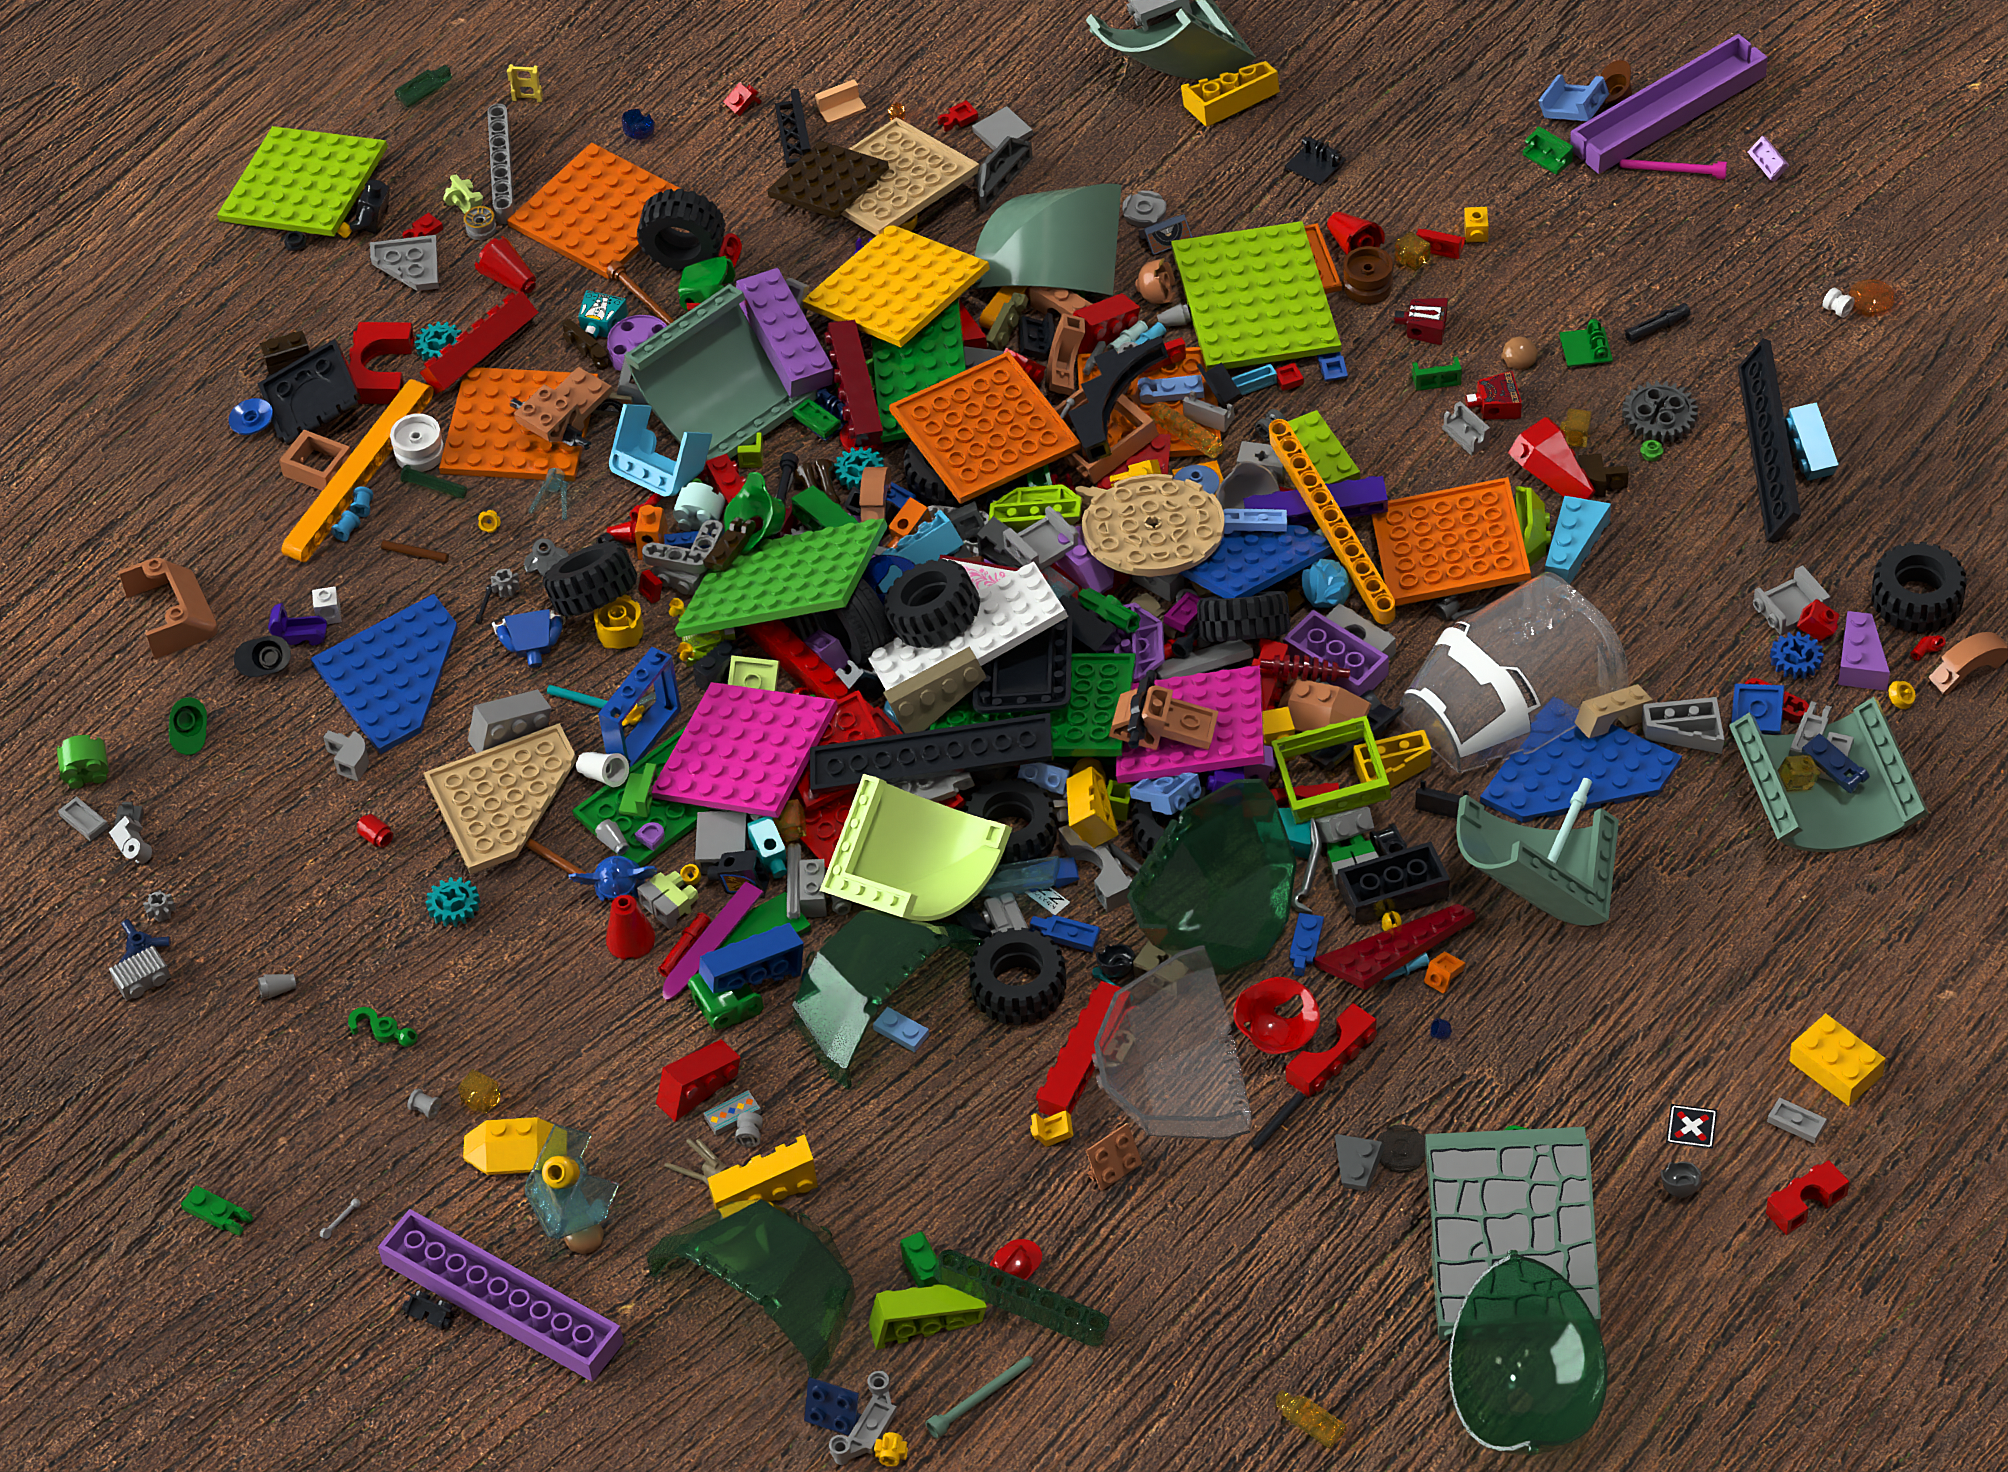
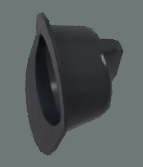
(262, 656)

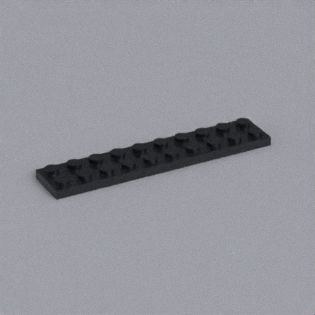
(1769, 441)
(932, 753)

